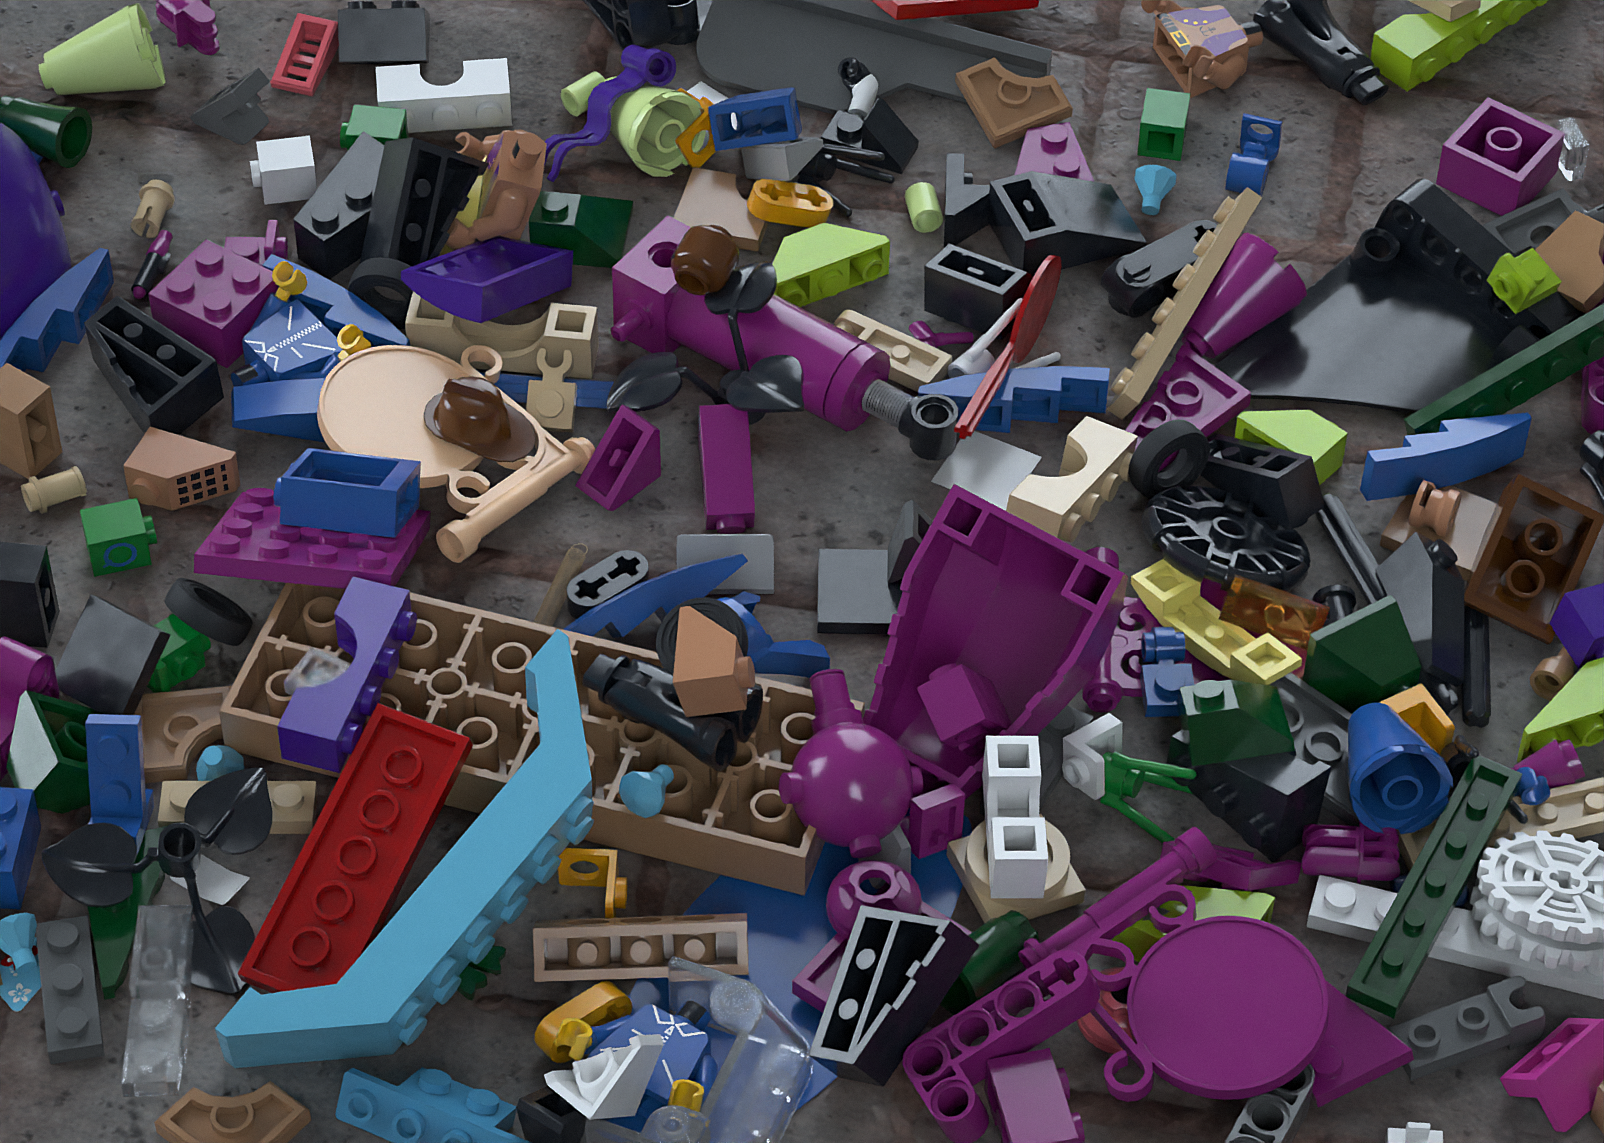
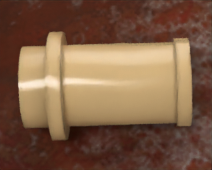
(155, 200)
(53, 489)

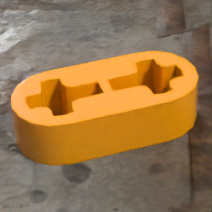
(789, 203)
(594, 1006)

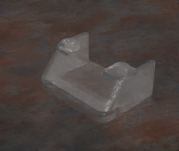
(757, 1081)

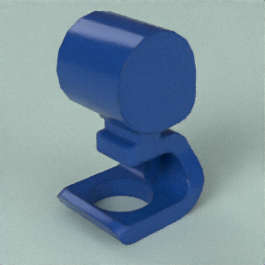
(1257, 150)

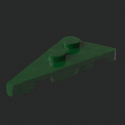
(116, 925)

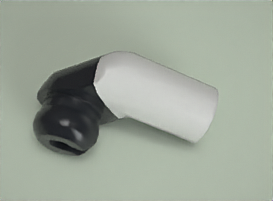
(860, 84)

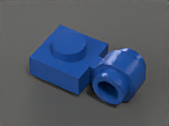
(1163, 677)

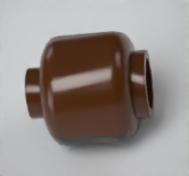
(704, 259)

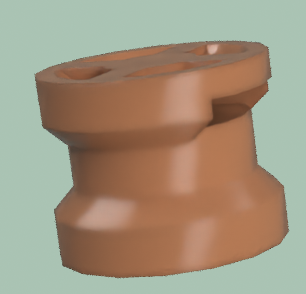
(1439, 510)

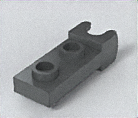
(1470, 1028)

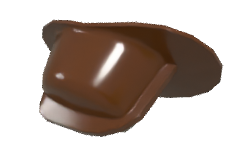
(477, 419)

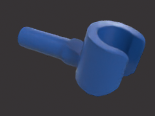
(1532, 789)

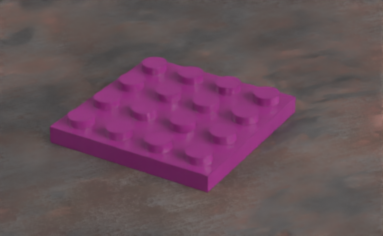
(256, 546)

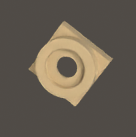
(1062, 884)

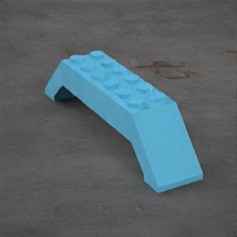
(450, 913)

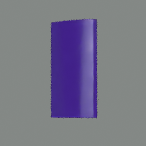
(490, 277)

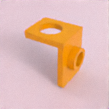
(685, 139)
(605, 876)

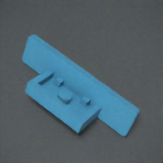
(425, 1109)

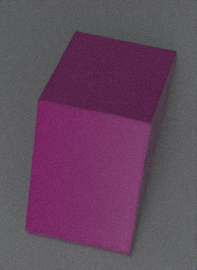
(623, 460)

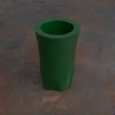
(49, 129)
(993, 960)

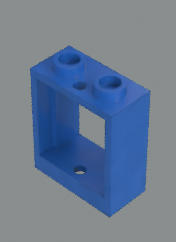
(349, 492)

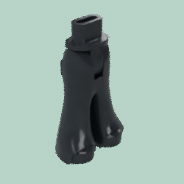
(1317, 39)
(648, 697)

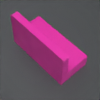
(1562, 1071)

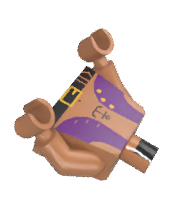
(1201, 44)
(507, 186)

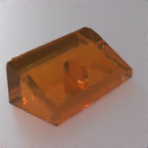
(1272, 611)

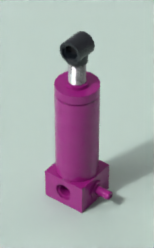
(841, 372)

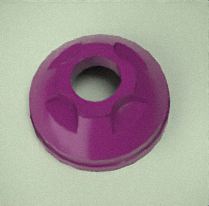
(846, 896)

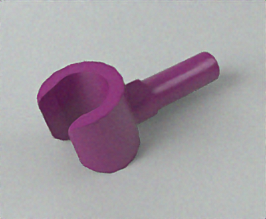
(923, 333)

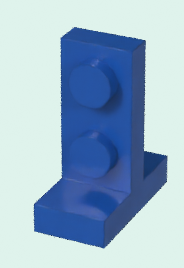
(118, 773)

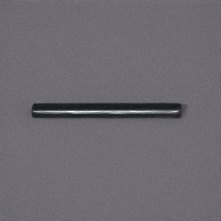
(1362, 568)

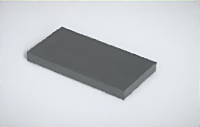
(1321, 735)

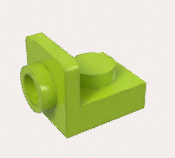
(1523, 280)

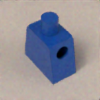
(760, 119)

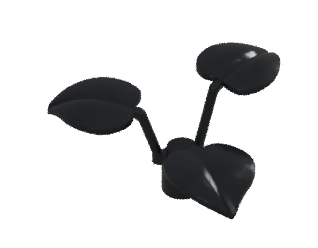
(768, 387)
(231, 811)

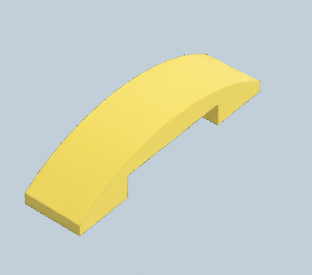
(1218, 644)

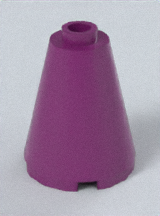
(1242, 298)

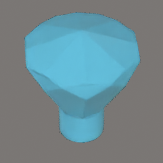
(1154, 184)
(217, 762)
(645, 791)
(17, 940)

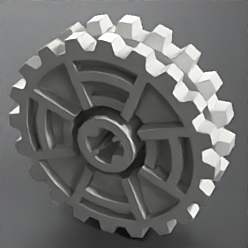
(1543, 899)

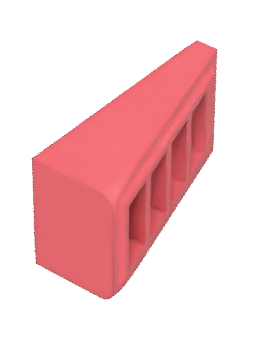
(304, 29)

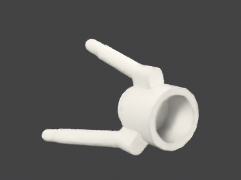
(980, 360)

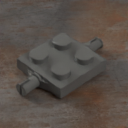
(1536, 221)

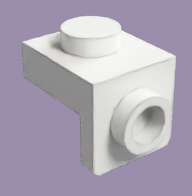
(1084, 751)

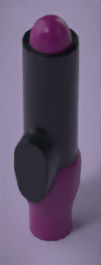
(154, 263)

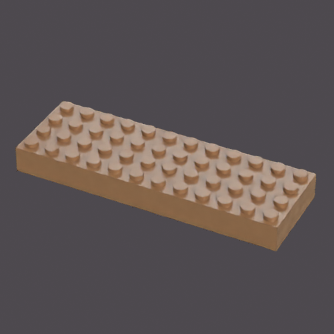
(470, 678)

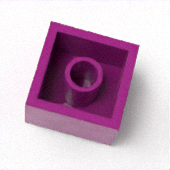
(1500, 158)
(213, 300)

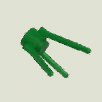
(1125, 778)

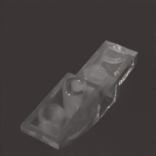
(159, 1001)

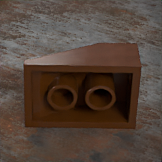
(1531, 556)

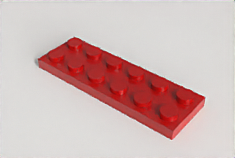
(357, 853)

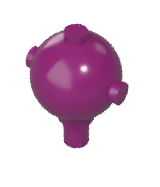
(848, 775)

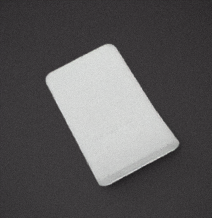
(215, 881)

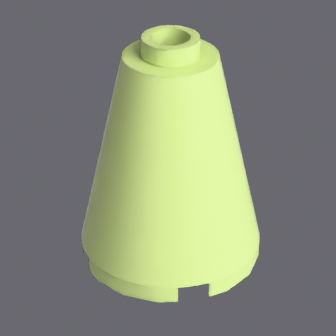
(106, 57)
(650, 122)

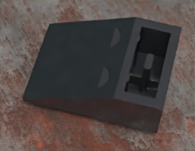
(1059, 217)

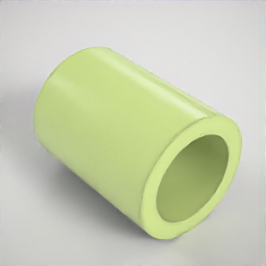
(576, 95)
(923, 207)

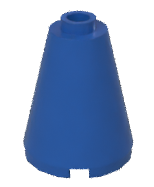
(1393, 772)

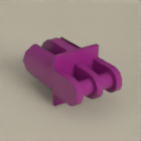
(191, 23)
(1350, 852)

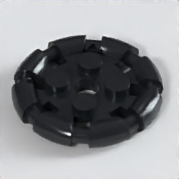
(1219, 536)

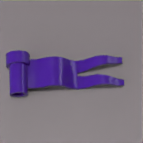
(640, 67)

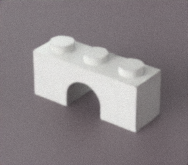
(472, 102)
(1012, 817)

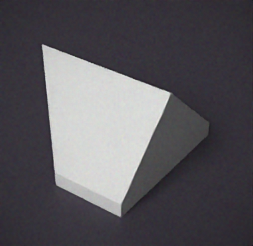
(611, 1081)

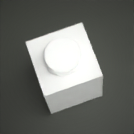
(284, 169)

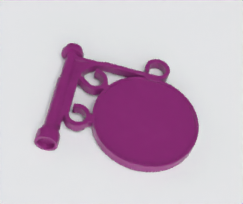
(1214, 1002)

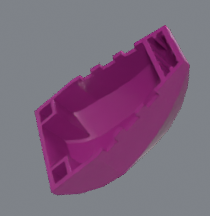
(1003, 605)

